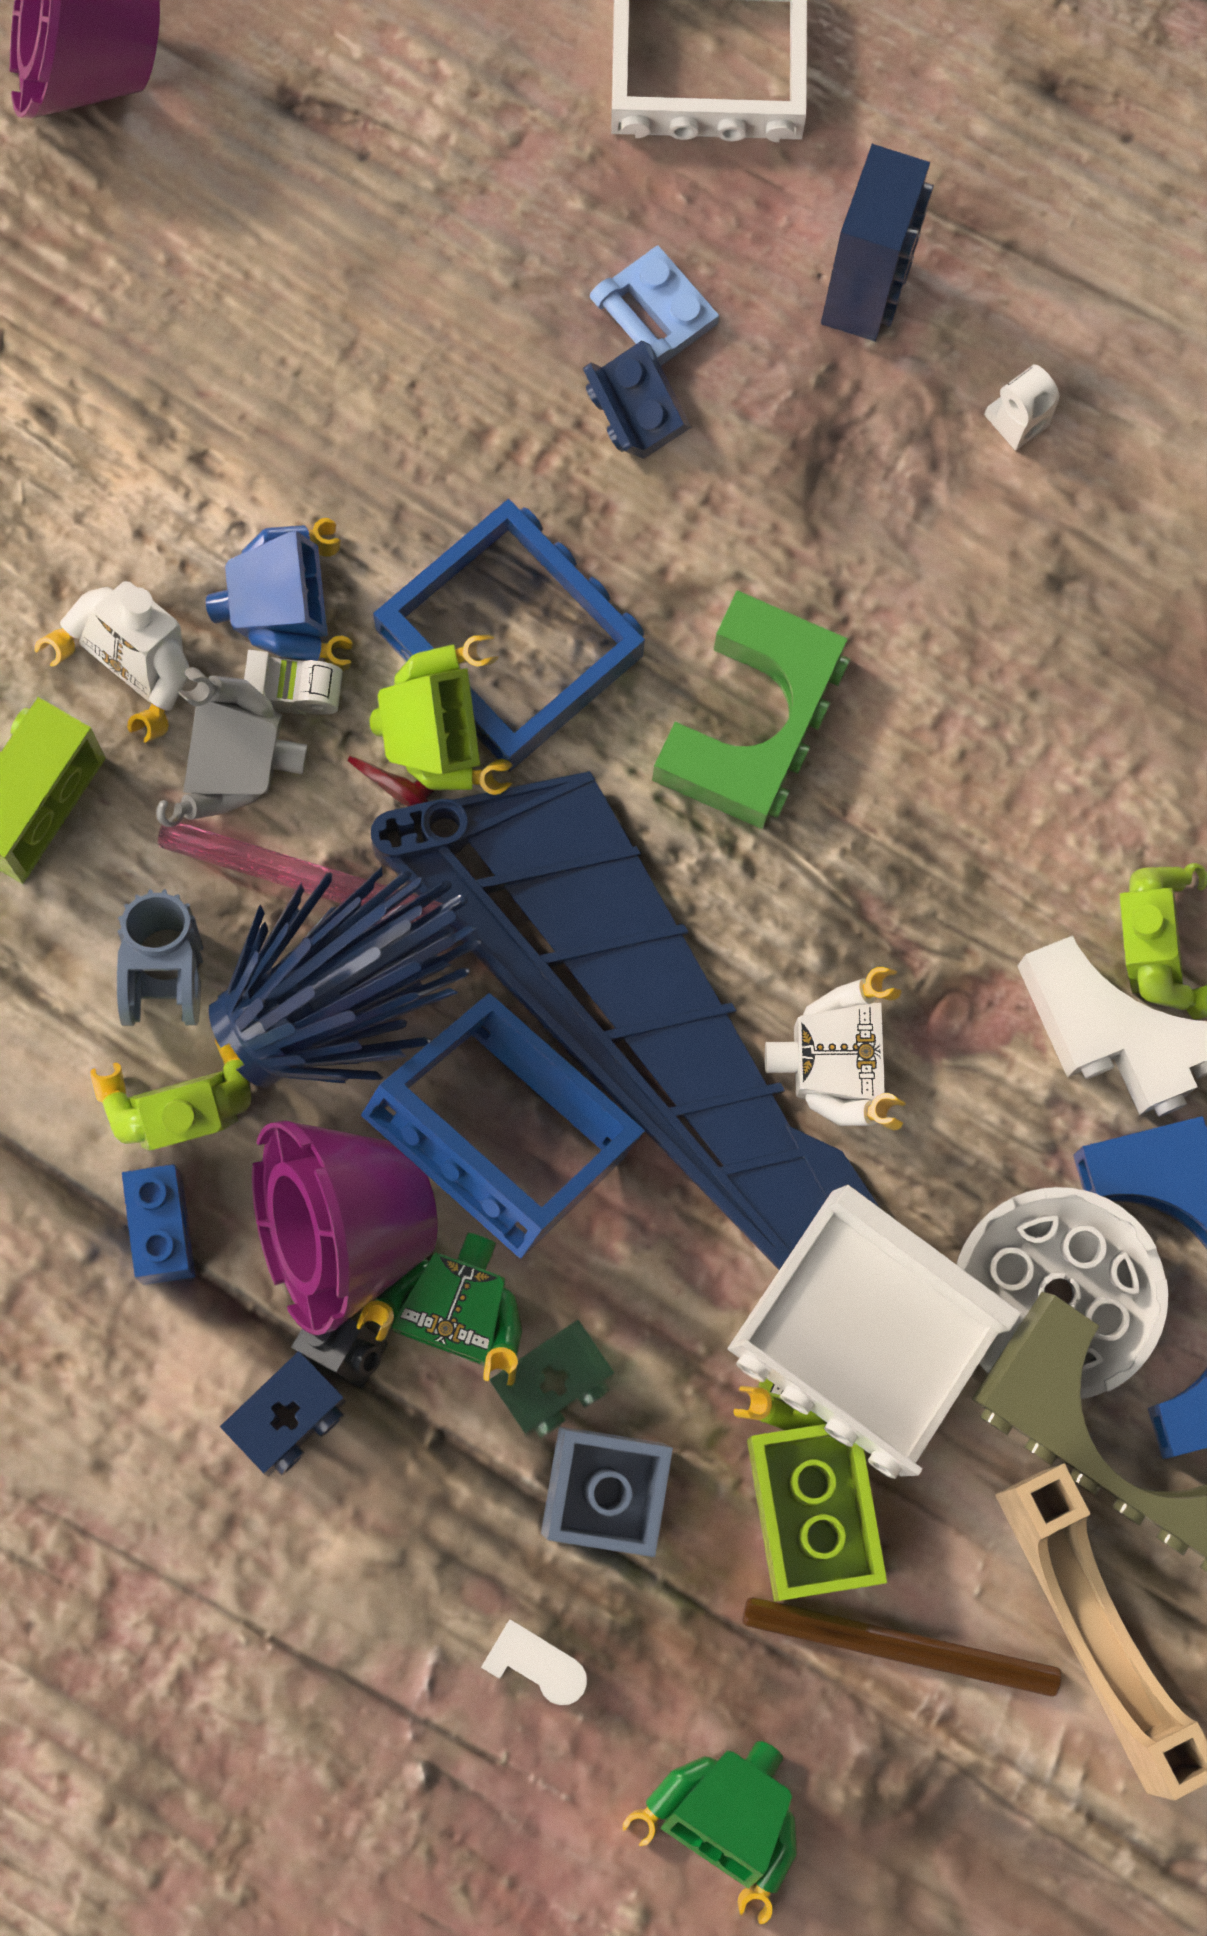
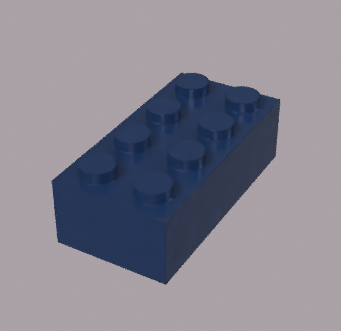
(877, 243)

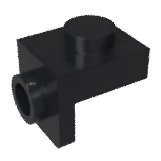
(345, 1351)

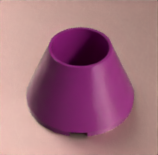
(80, 52)
(338, 1219)

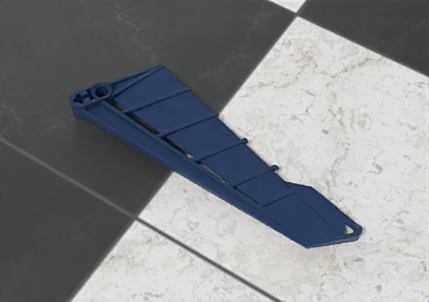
(603, 917)

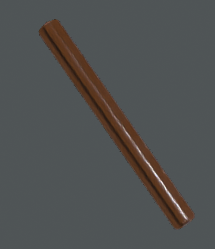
(902, 1646)

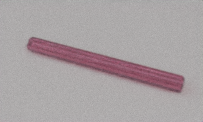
(266, 864)

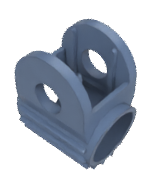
(139, 921)

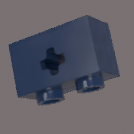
(254, 1421)

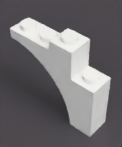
(1099, 1023)

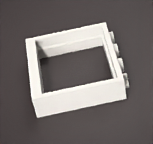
(710, 117)

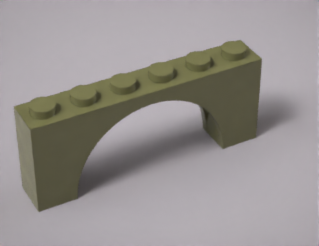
(1039, 1394)

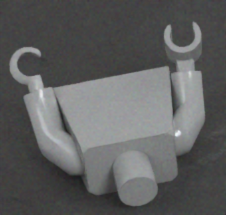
(230, 748)

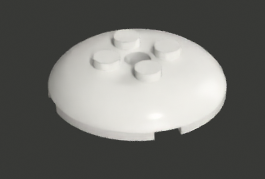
(1097, 1251)

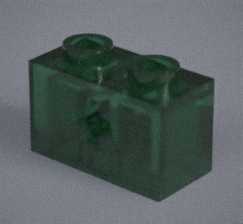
(566, 1352)

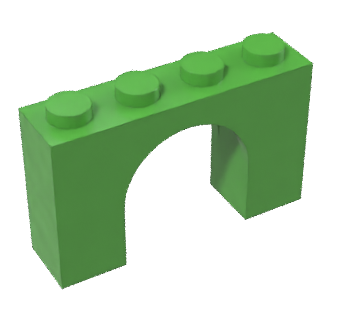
(751, 778)

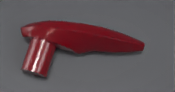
(395, 785)

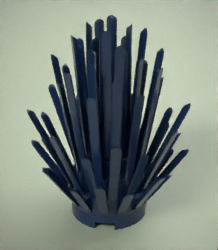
(337, 982)

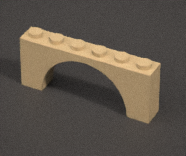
(1156, 1735)

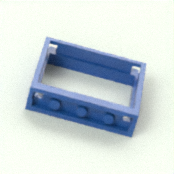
(559, 562)
(460, 1166)

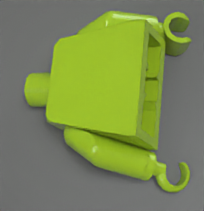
(1153, 937)

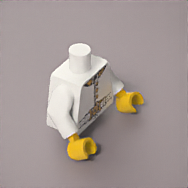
(131, 640)
(841, 1054)

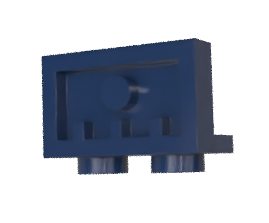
(636, 401)

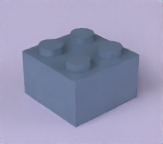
(606, 1491)

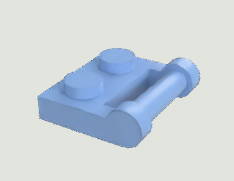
(664, 296)

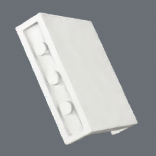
(871, 1331)

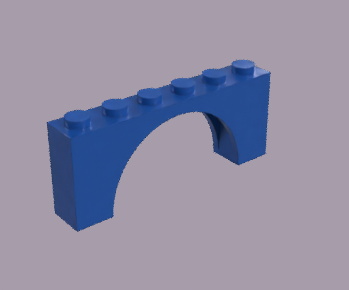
(1167, 1173)

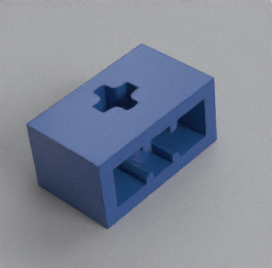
(158, 1224)

